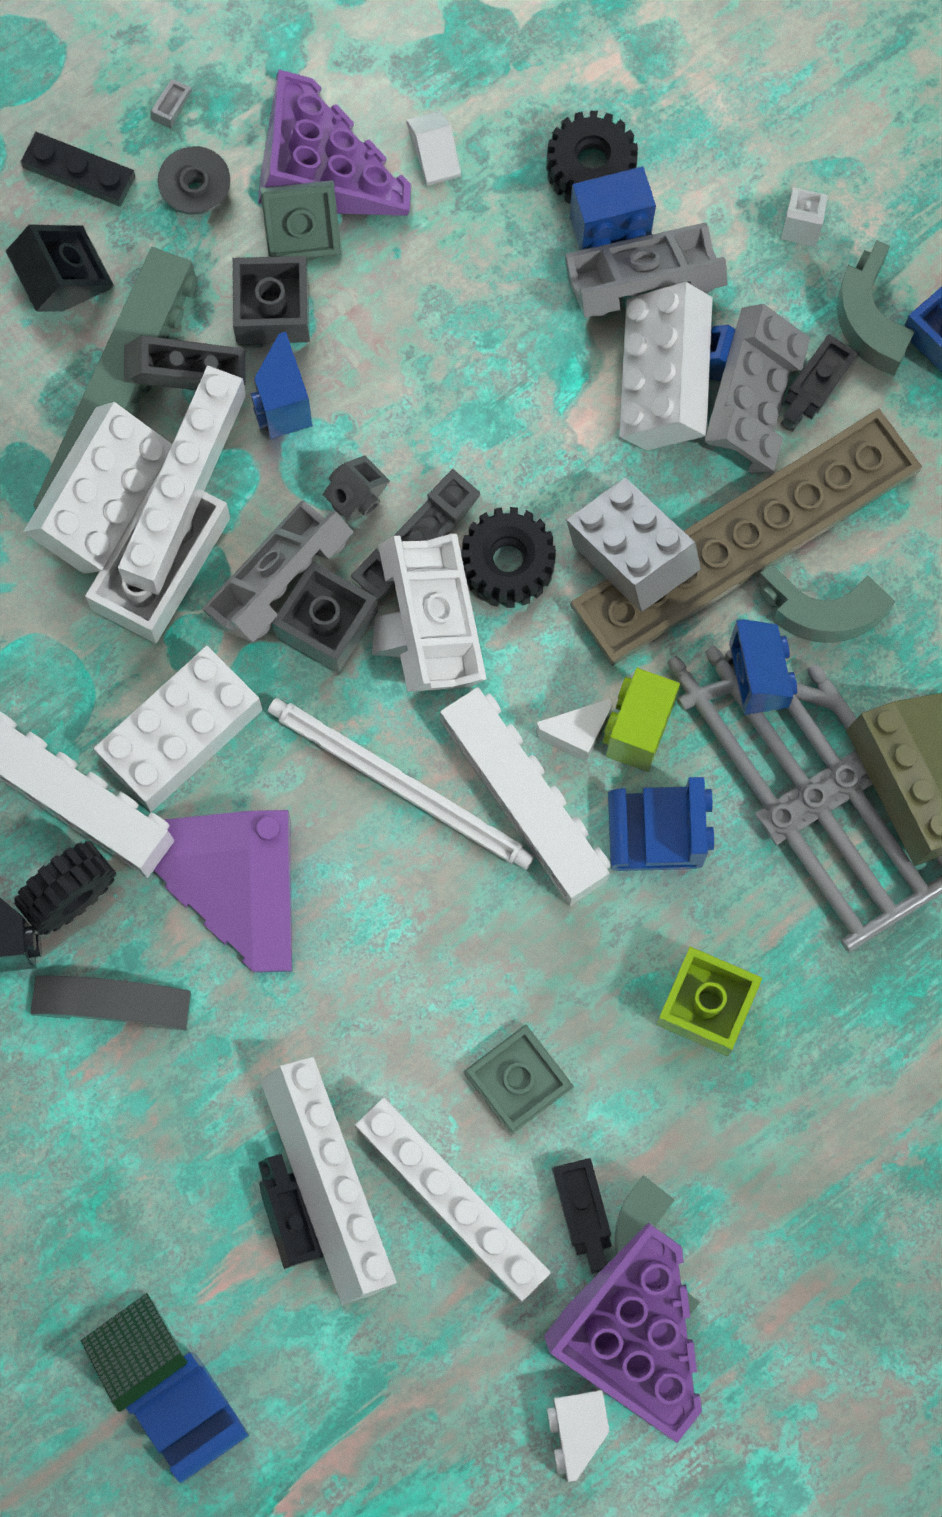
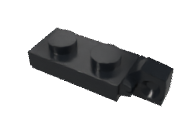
(818, 381)
(583, 1211)
(287, 1214)

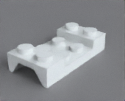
(434, 613)

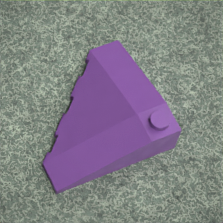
(317, 145)
(238, 880)
(632, 1333)

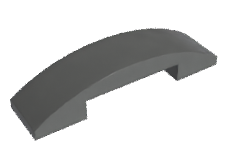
(435, 518)
(111, 1001)

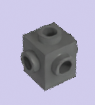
(355, 488)

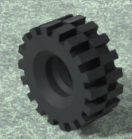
(588, 134)
(515, 531)
(64, 887)

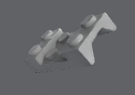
(642, 265)
(754, 386)
(244, 599)

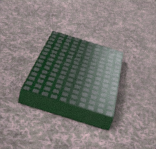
(133, 1352)

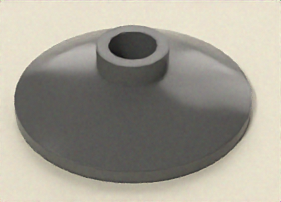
(191, 166)

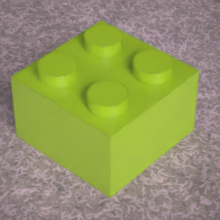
(643, 716)
(709, 1001)

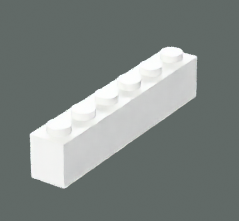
(182, 480)
(525, 796)
(81, 800)
(327, 1181)
(452, 1200)

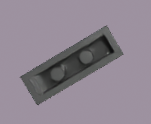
(178, 362)

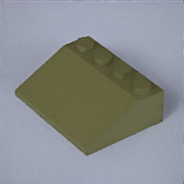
(904, 761)

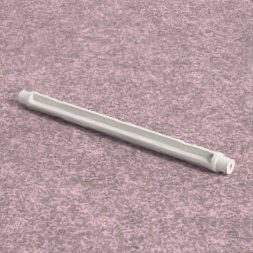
(401, 783)

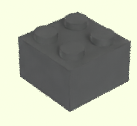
(270, 299)
(325, 617)

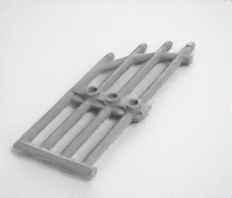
(812, 797)

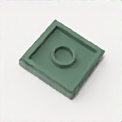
(301, 220)
(518, 1079)

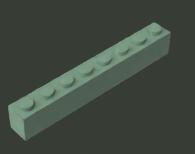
(149, 311)

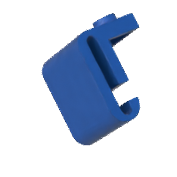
(660, 827)
(189, 1419)

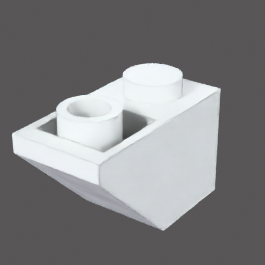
(581, 1430)

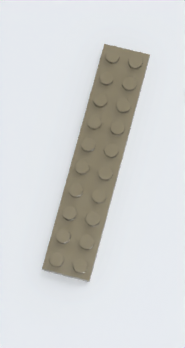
(758, 531)

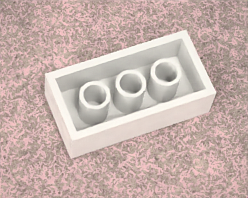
(666, 366)
(98, 488)
(142, 610)
(178, 728)

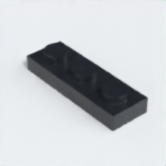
(78, 169)

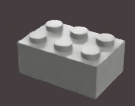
(633, 544)

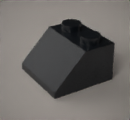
(58, 266)
(17, 941)

